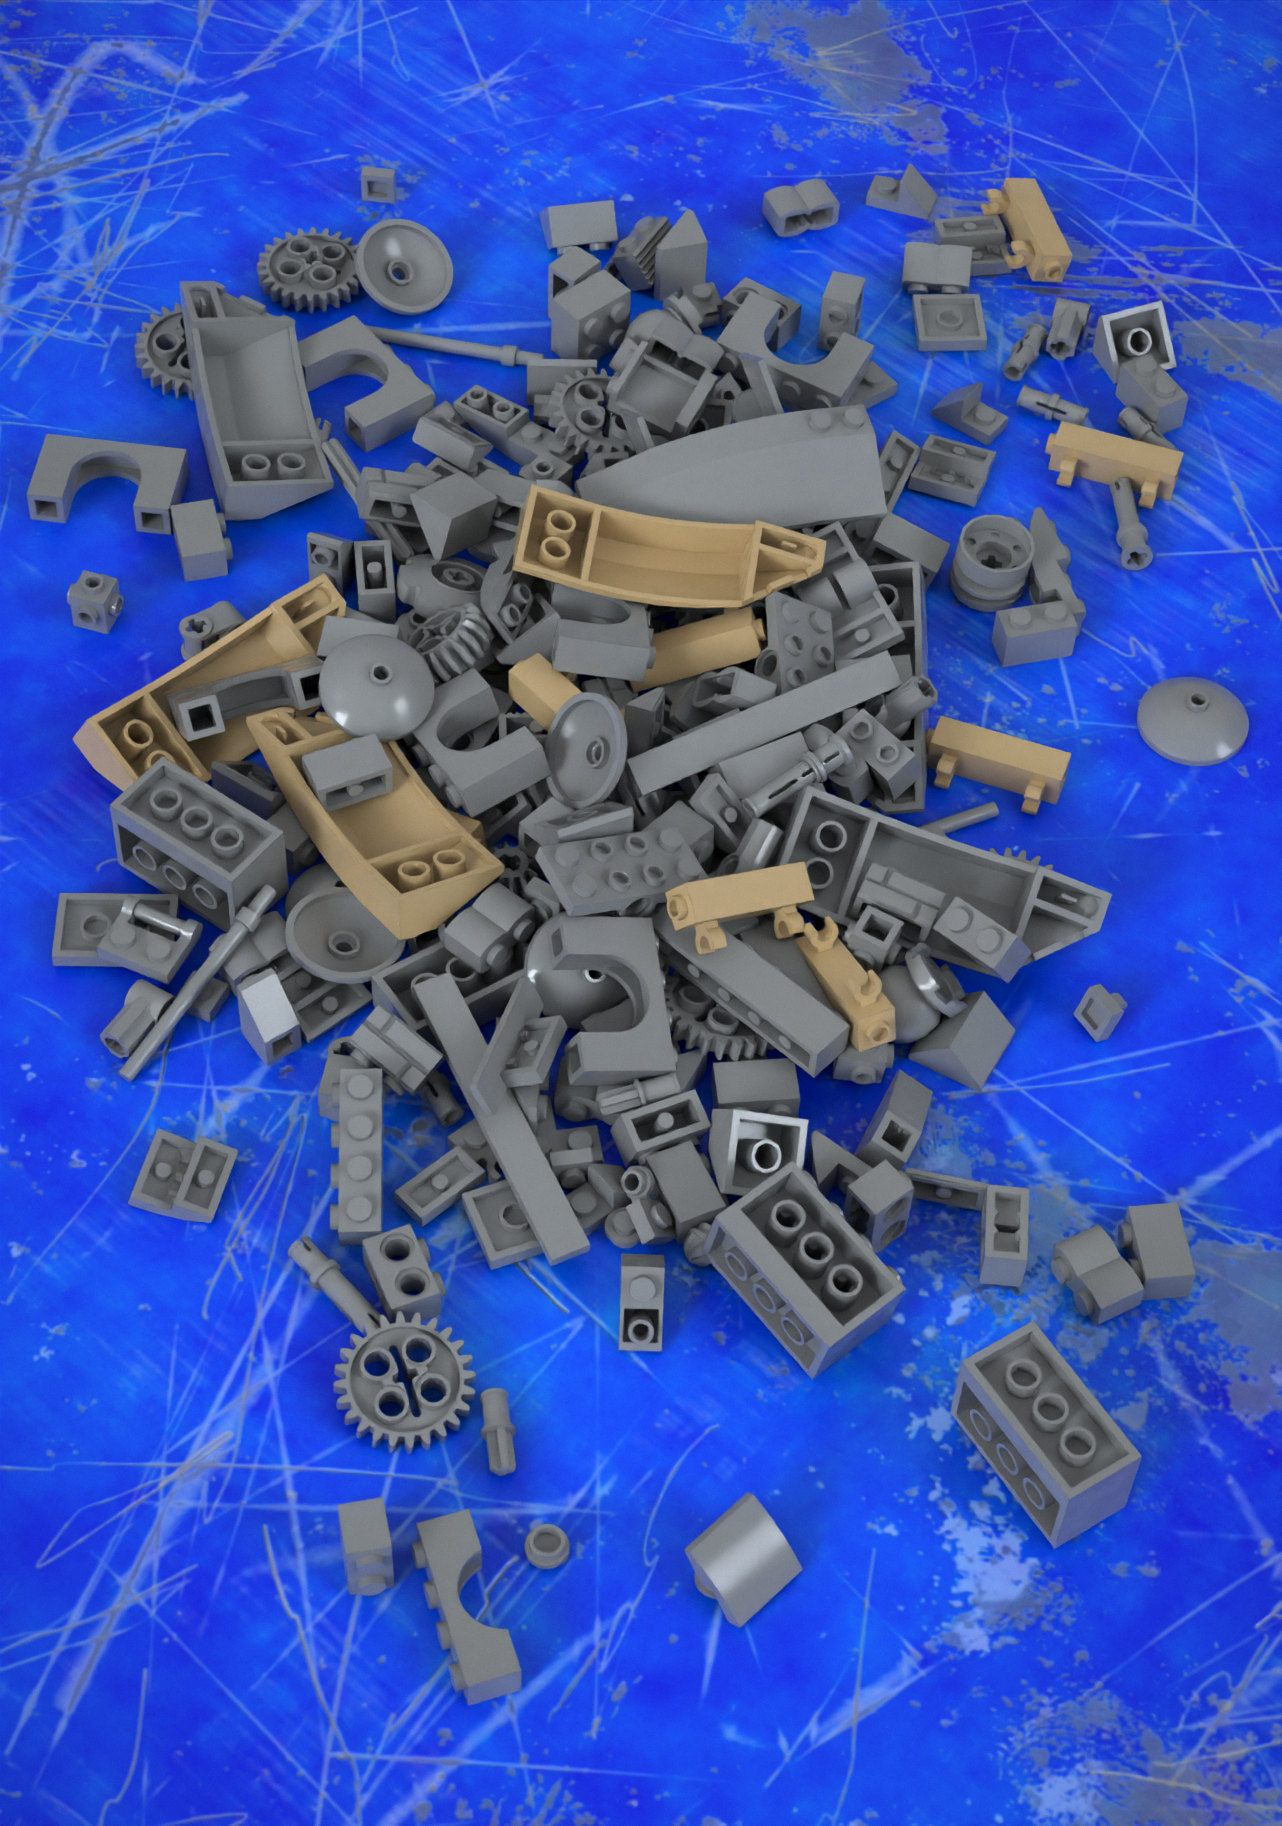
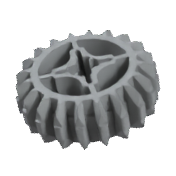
(452, 640)

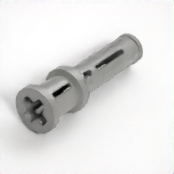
(1131, 533)
(810, 764)

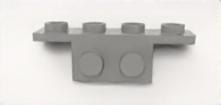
(518, 1049)

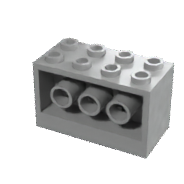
(197, 843)
(803, 1269)
(1044, 1434)

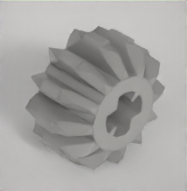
(518, 869)

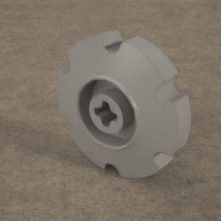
(436, 584)

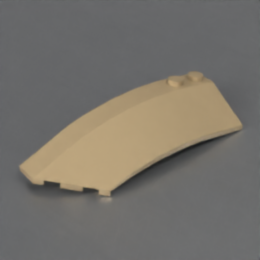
(658, 557)
(140, 728)
(391, 851)

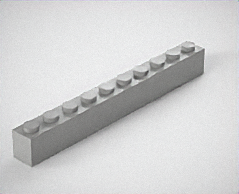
(736, 979)

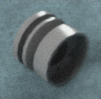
(991, 563)

